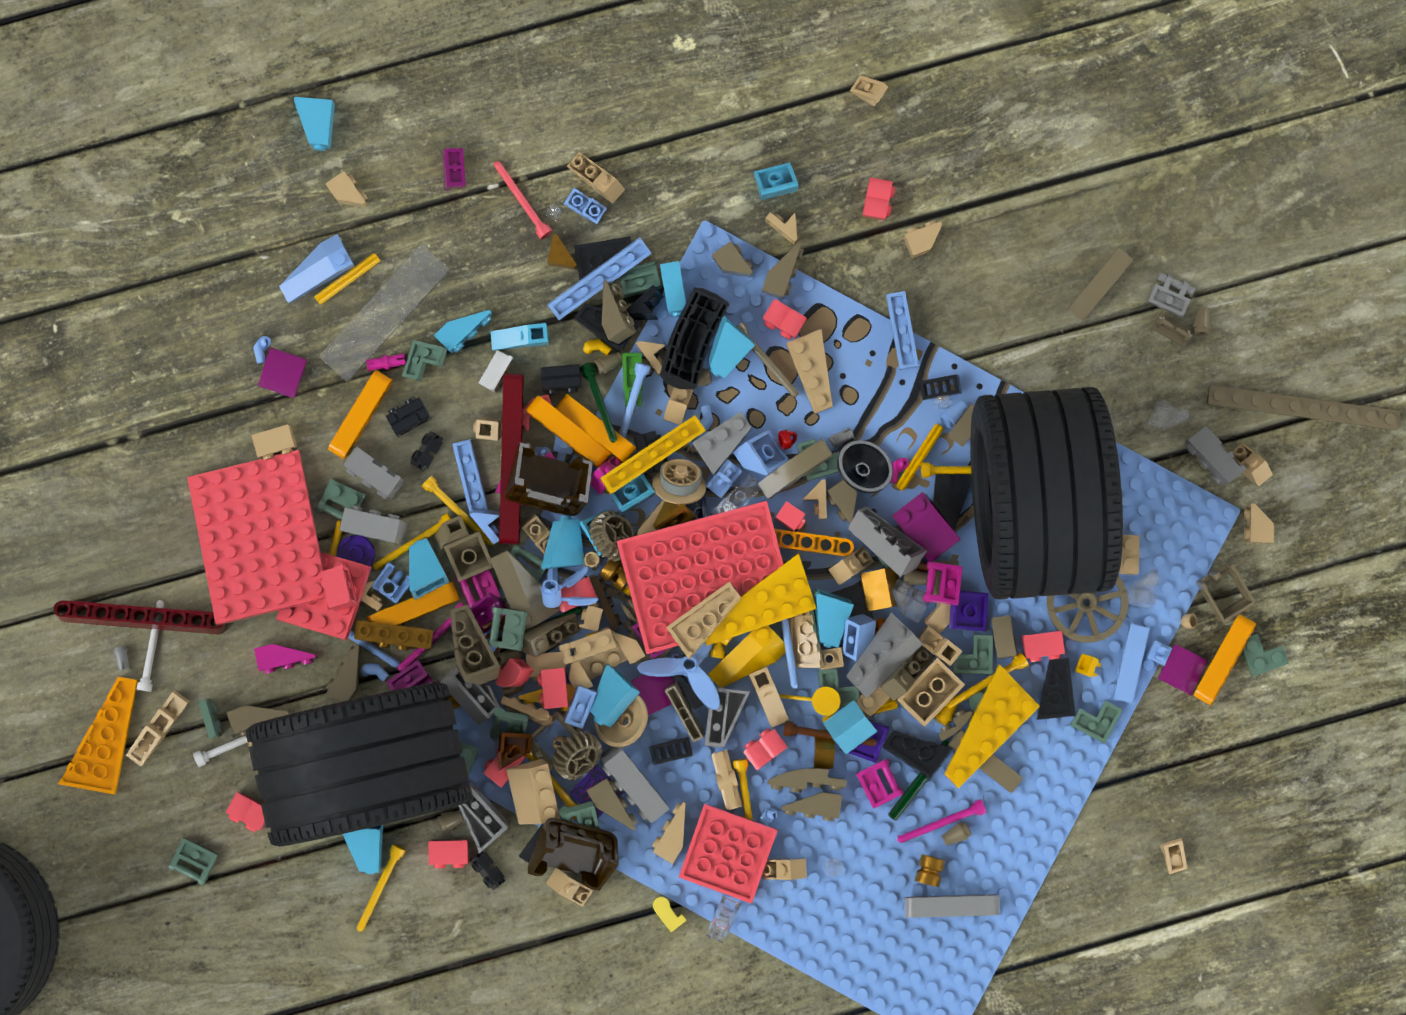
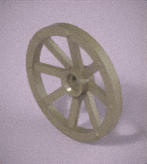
(1069, 633)

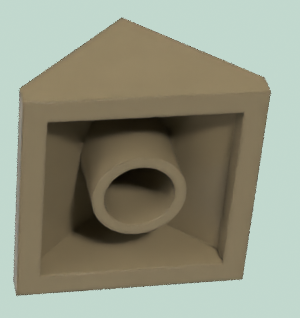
(469, 556)

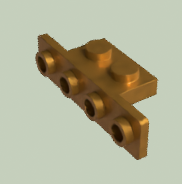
(393, 634)

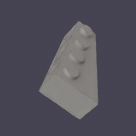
(887, 541)
(883, 655)
(634, 783)

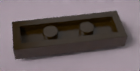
(606, 602)

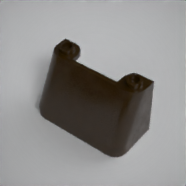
(548, 482)
(576, 850)

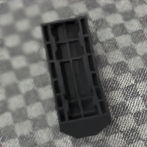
(692, 338)

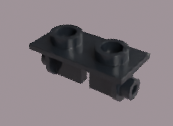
(421, 456)
(481, 866)

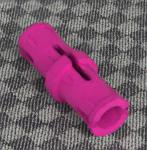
(386, 362)

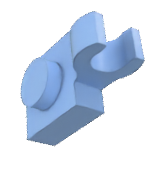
(562, 449)

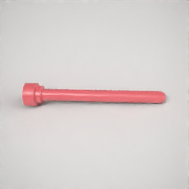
(542, 229)

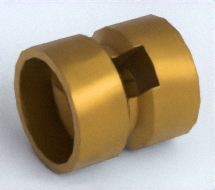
(614, 572)
(929, 870)

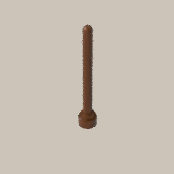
(792, 729)

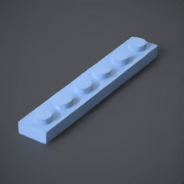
(595, 280)

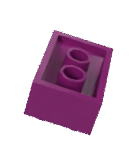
(926, 526)

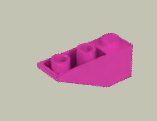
(276, 656)

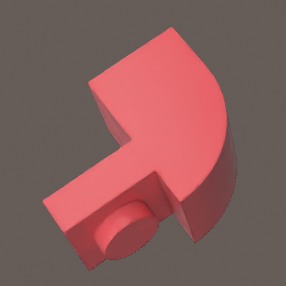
(514, 673)

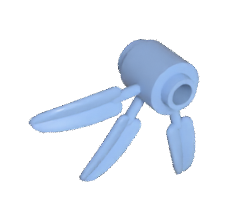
(552, 590)

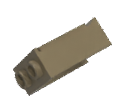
(1243, 605)
(537, 750)

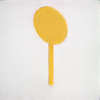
(824, 700)

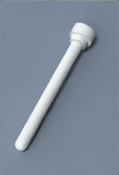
(145, 683)
(203, 757)

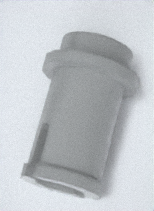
(841, 437)
(121, 655)

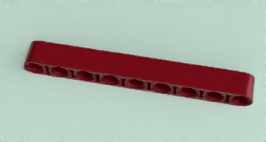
(511, 436)
(132, 613)

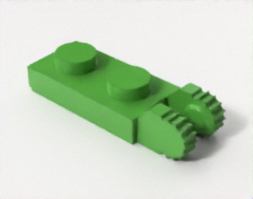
(629, 376)

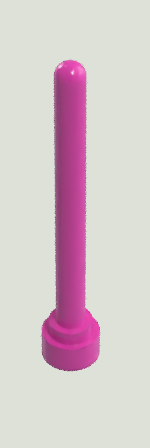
(437, 634)
(976, 808)

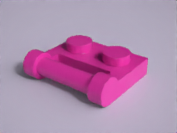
(949, 583)
(484, 584)
(873, 786)

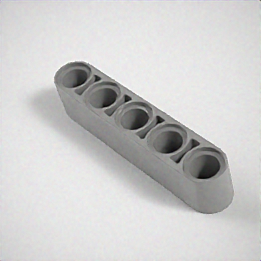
(952, 906)

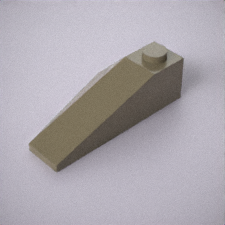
(521, 589)
(471, 649)

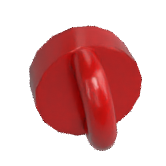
(785, 439)

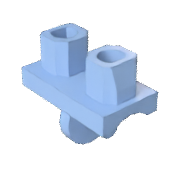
(724, 478)

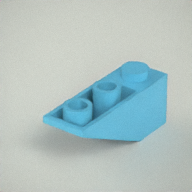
(456, 332)
(520, 337)

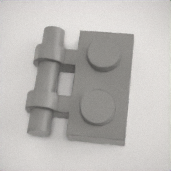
(1169, 300)

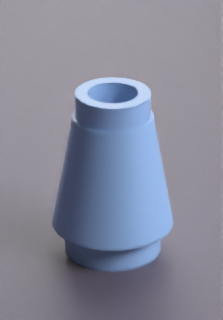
(952, 414)

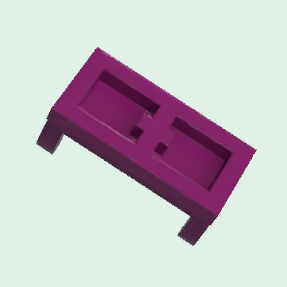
(453, 168)
(483, 610)

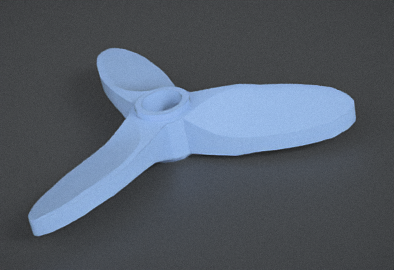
(697, 677)

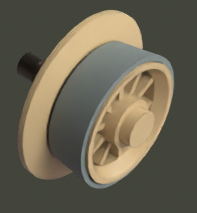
(679, 482)

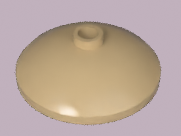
(621, 734)

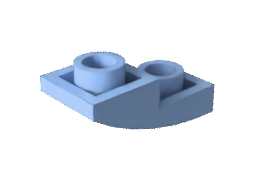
(585, 206)

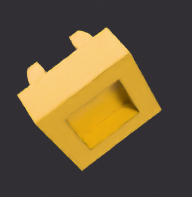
(1087, 665)

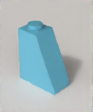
(317, 120)
(673, 288)
(728, 348)
(564, 545)
(424, 569)
(831, 617)
(612, 697)
(366, 848)

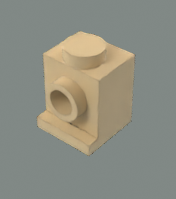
(482, 432)
(592, 617)
(837, 656)

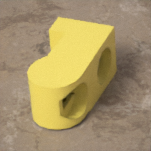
(662, 907)

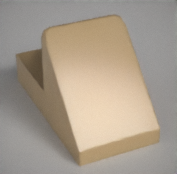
(869, 89)
(787, 230)
(649, 351)
(677, 405)
(818, 493)
(373, 600)
(1174, 855)

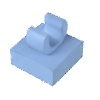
(1158, 653)

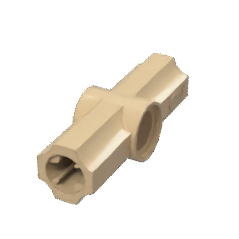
(726, 780)

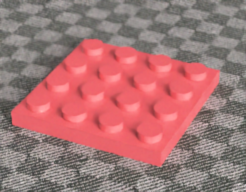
(318, 616)
(728, 853)

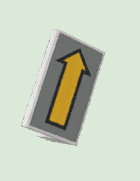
(494, 373)

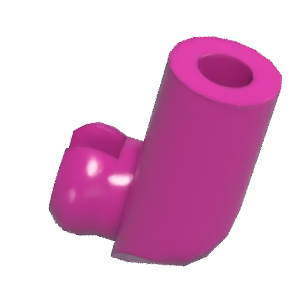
(897, 467)

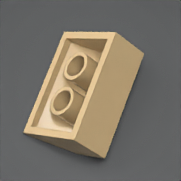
(931, 692)
(532, 792)

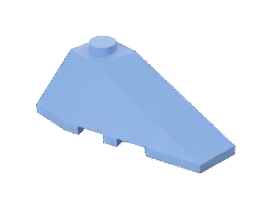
(320, 267)

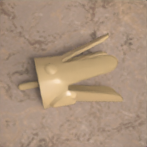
(592, 559)

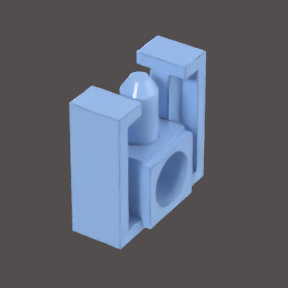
(383, 580)

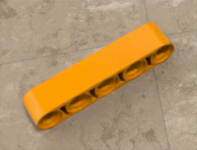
(360, 414)
(594, 427)
(568, 431)
(816, 540)
(416, 608)
(1225, 659)

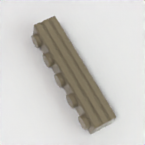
(685, 712)

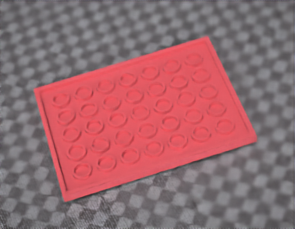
(257, 537)
(691, 560)

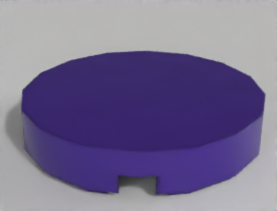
(357, 549)

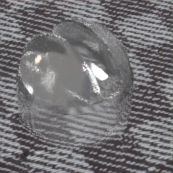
(553, 213)

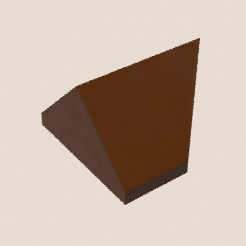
(512, 747)

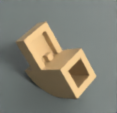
(939, 646)

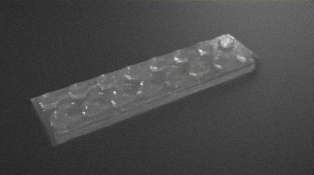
(384, 313)

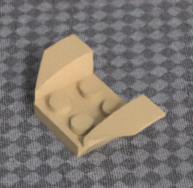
(587, 669)

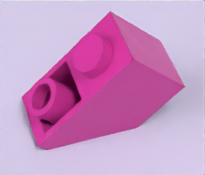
(601, 471)

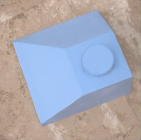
(761, 454)

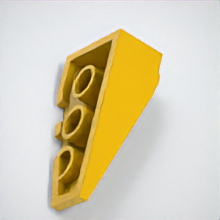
(750, 655)

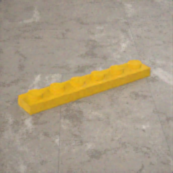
(652, 454)

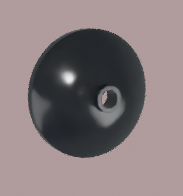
(868, 460)

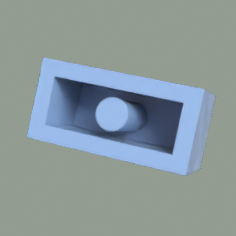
(858, 635)

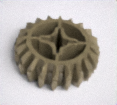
(608, 529)
(577, 755)

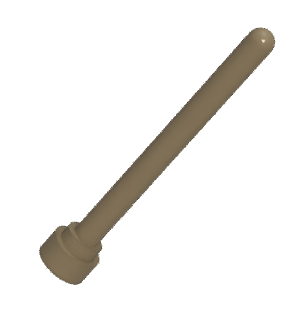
(770, 365)

